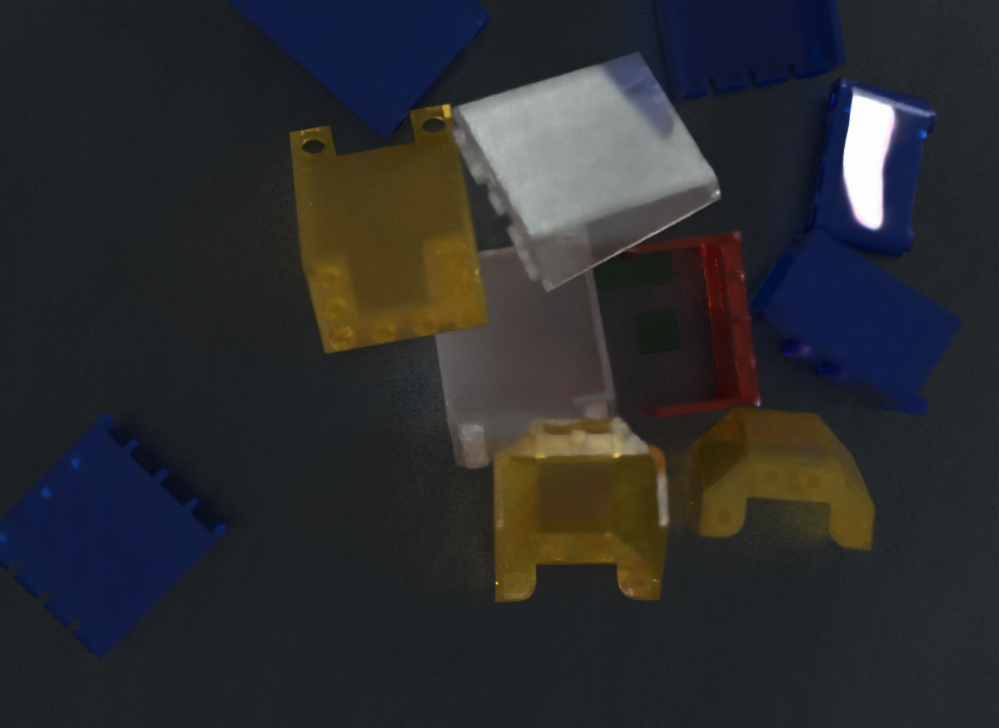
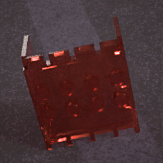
(729, 322)

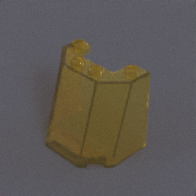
(775, 458)
(576, 499)

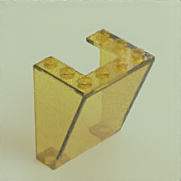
(387, 237)

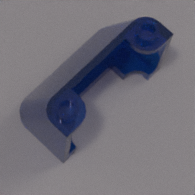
(870, 168)

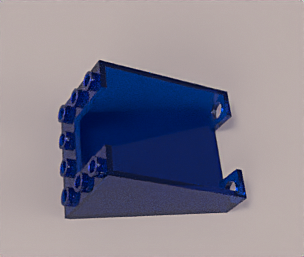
(369, 52)

